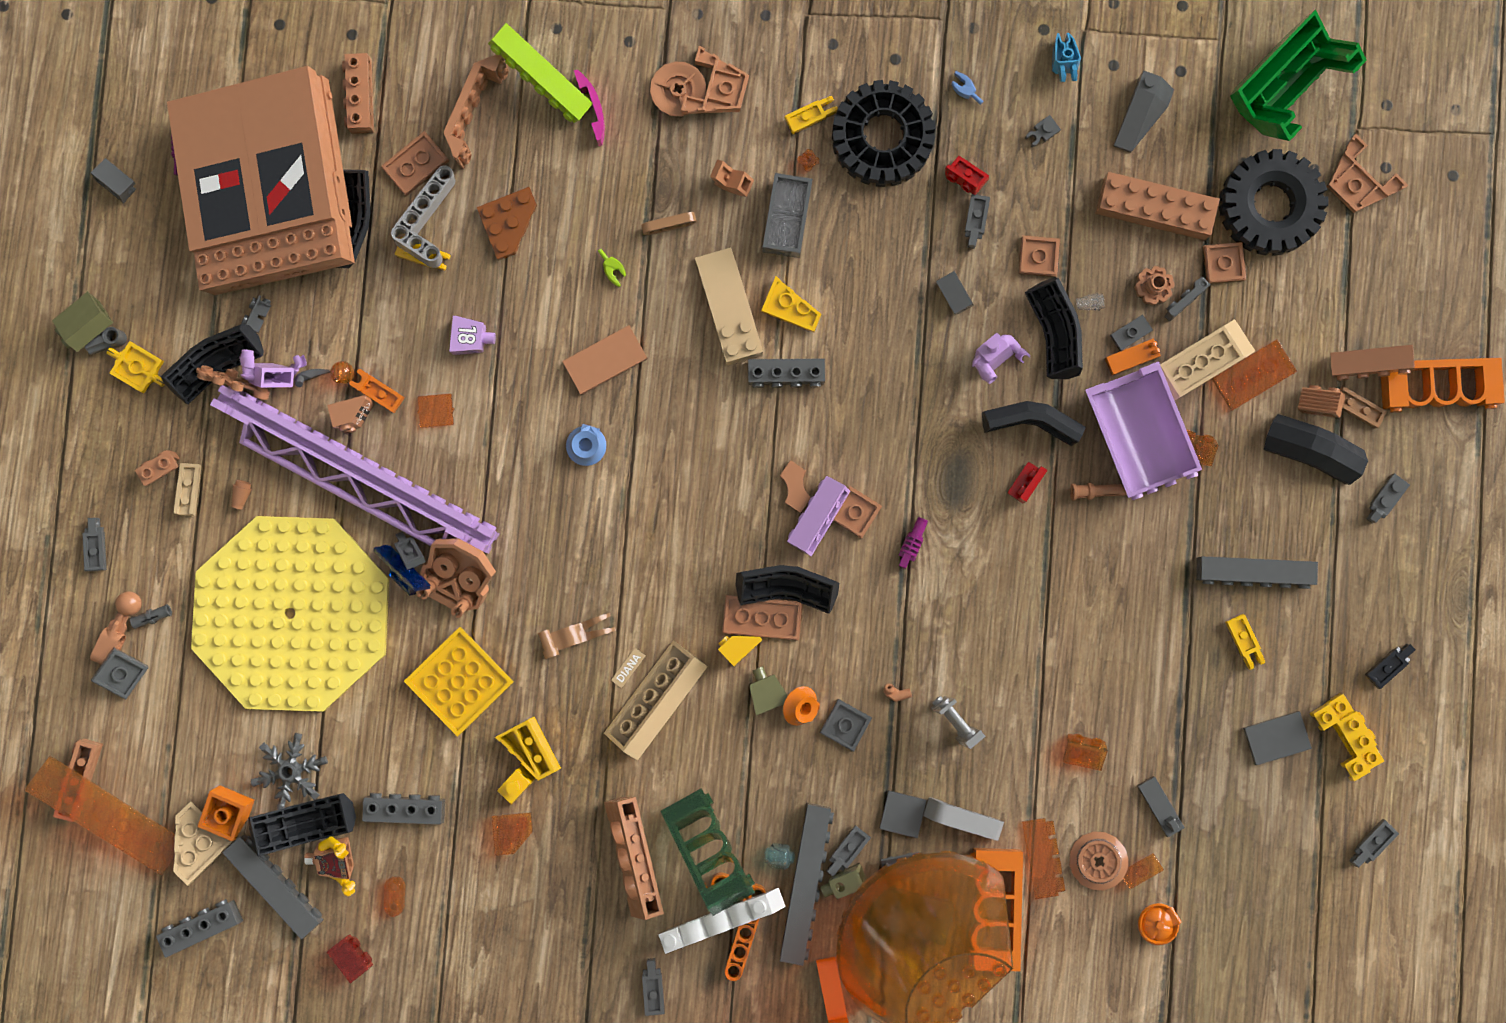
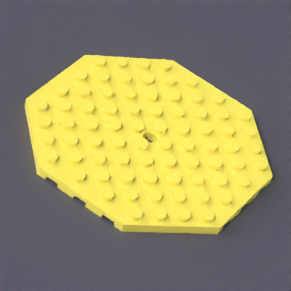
(336, 623)

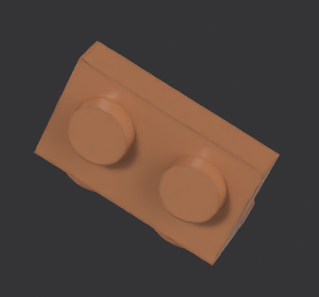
(157, 467)

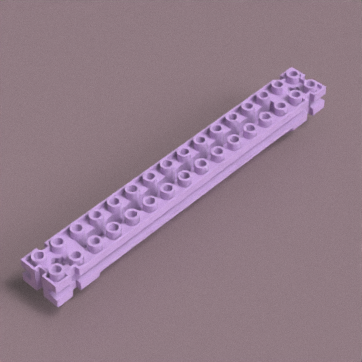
(309, 444)

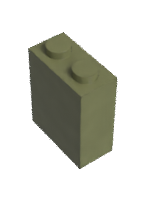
(81, 322)

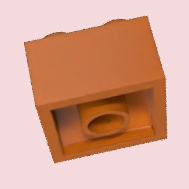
(225, 812)

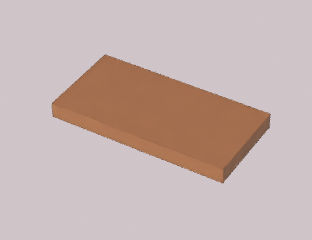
(605, 360)
(762, 619)

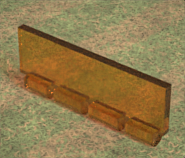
(1040, 852)

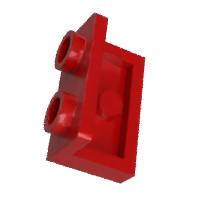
(966, 175)

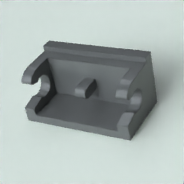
(113, 180)
(954, 293)

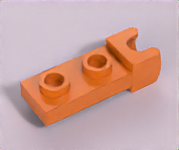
(378, 391)

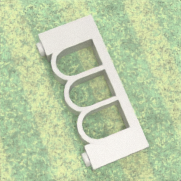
(725, 920)

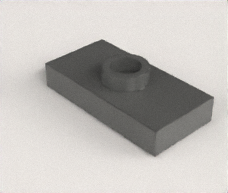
(1131, 332)

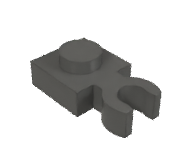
(1044, 130)

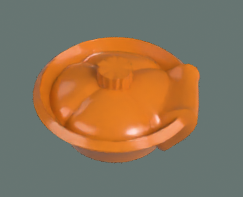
(801, 706)
(1158, 924)

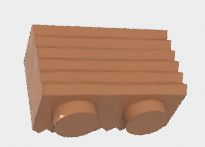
(1321, 402)

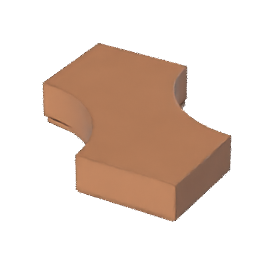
(793, 477)

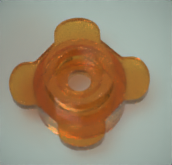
(808, 154)

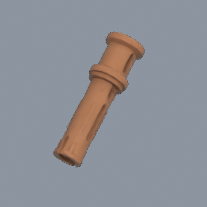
(1090, 491)

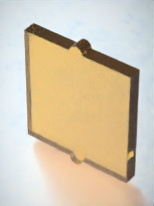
(435, 410)

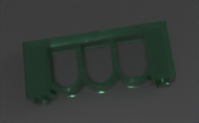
(727, 891)

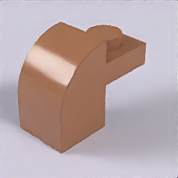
(731, 180)

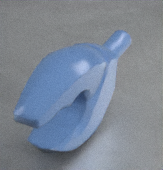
(967, 90)

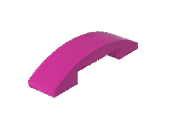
(585, 86)

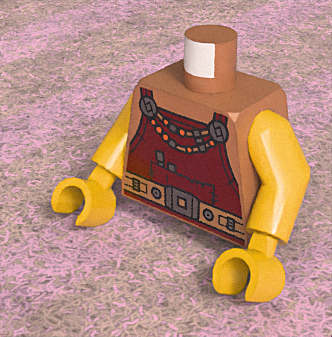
(334, 860)

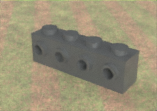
(786, 372)
(403, 809)
(199, 928)

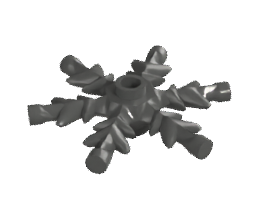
(283, 774)

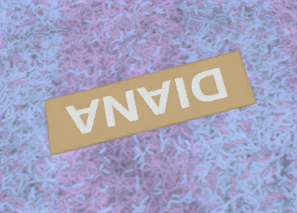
(628, 668)

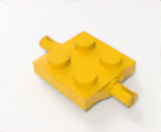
(136, 367)

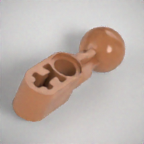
(127, 604)

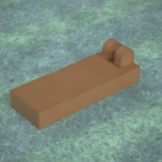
(1362, 408)

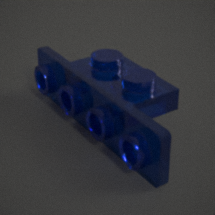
(408, 579)

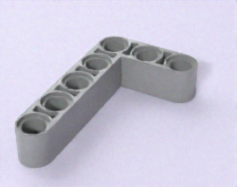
(422, 216)

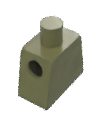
(766, 691)
(851, 878)

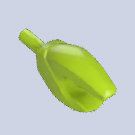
(611, 265)

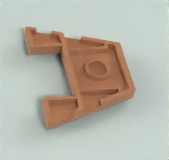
(724, 90)
(1355, 185)

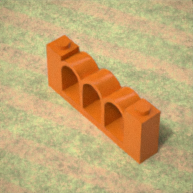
(1487, 378)
(1008, 861)

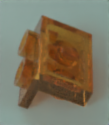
(1204, 447)
(1085, 752)

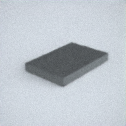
(1277, 738)

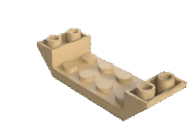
(1206, 359)

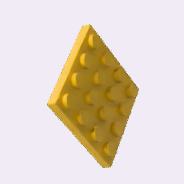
(458, 681)

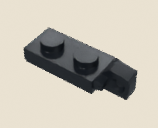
(1390, 666)

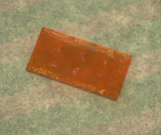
(1254, 375)

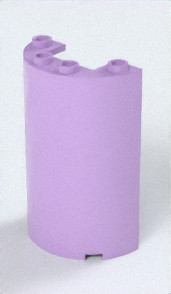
(1144, 431)

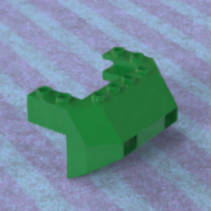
(1288, 73)

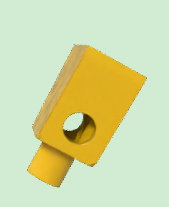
(516, 784)

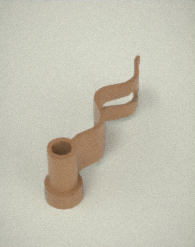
(571, 636)

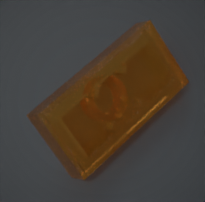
(1142, 871)

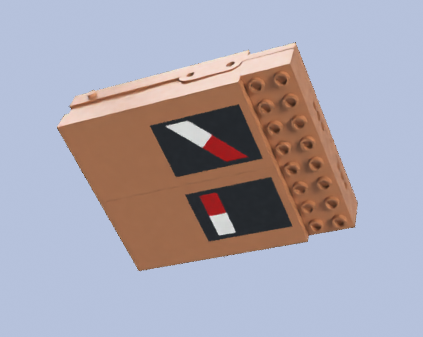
(261, 180)

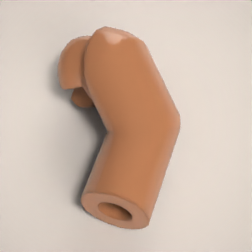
(895, 694)

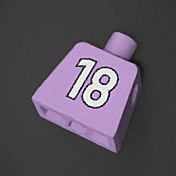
(469, 336)

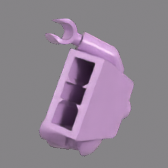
(994, 353)
(269, 373)

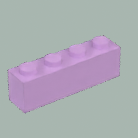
(818, 515)

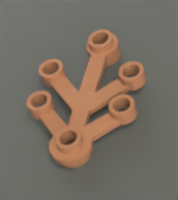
(230, 378)

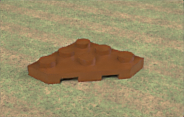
(507, 221)

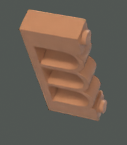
(634, 857)

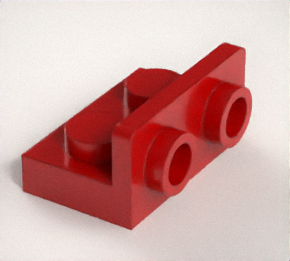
(1026, 482)

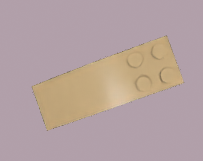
(729, 306)

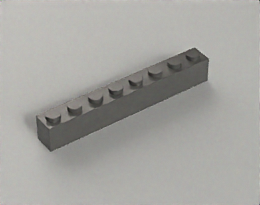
(805, 883)

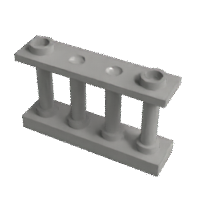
(967, 735)

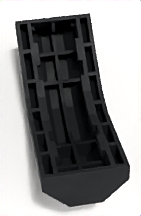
(359, 205)
(1060, 328)
(216, 351)
(1034, 414)
(1316, 448)
(787, 583)
(302, 823)

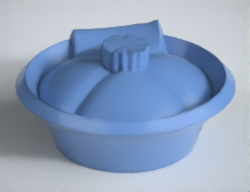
(586, 445)

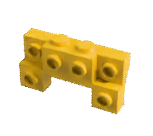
(1352, 732)

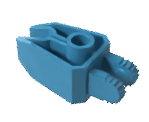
(1065, 57)

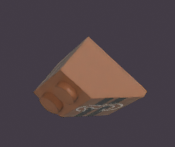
(350, 413)

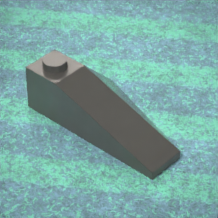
(1145, 107)

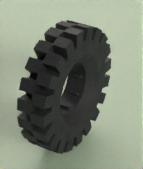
(875, 164)
(1295, 180)

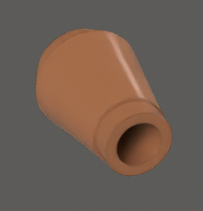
(240, 493)

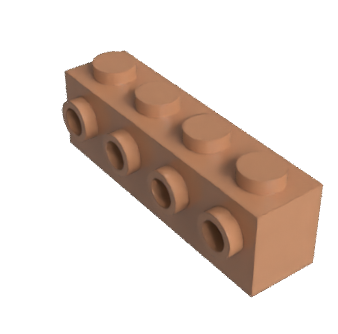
(358, 93)
(1373, 361)
(83, 762)

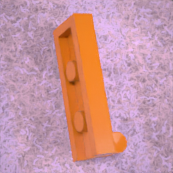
(1133, 356)

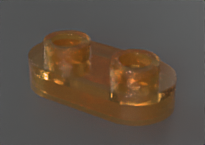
(394, 896)

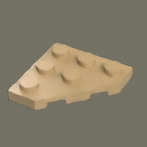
(193, 846)

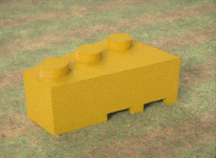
(530, 748)

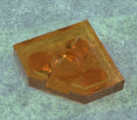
(511, 832)

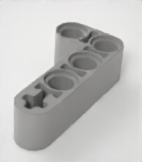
(963, 819)

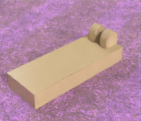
(187, 489)

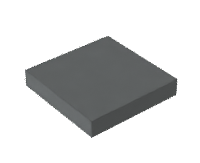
(119, 673)
(845, 725)
(902, 814)

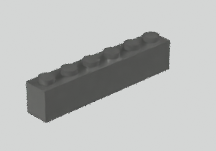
(1257, 571)
(274, 887)

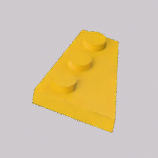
(789, 307)

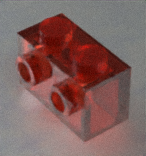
(350, 958)

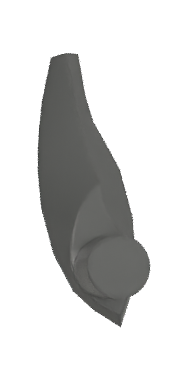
(308, 375)

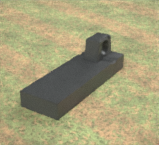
(1160, 806)

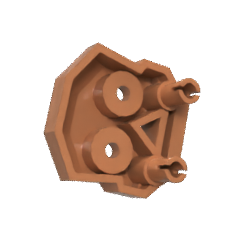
(452, 584)

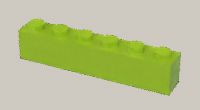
(539, 73)

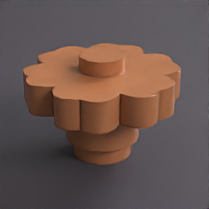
(1154, 285)

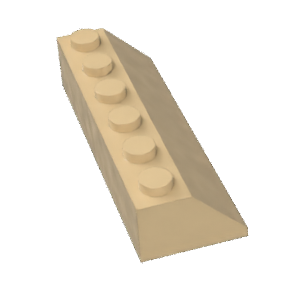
(655, 700)

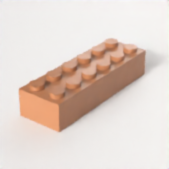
(1157, 206)

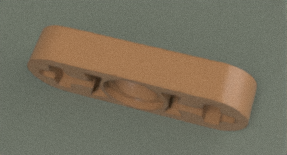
(669, 223)

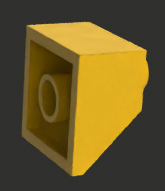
(737, 647)

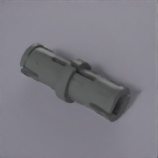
(151, 616)

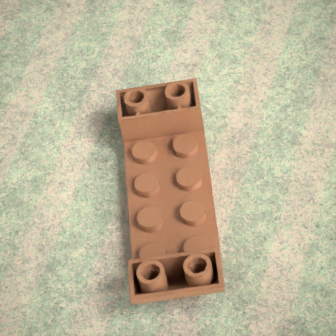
(490, 68)

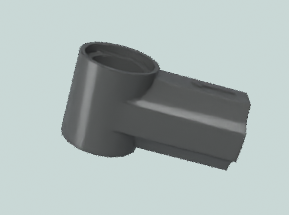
(104, 340)

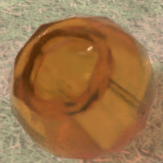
(342, 372)

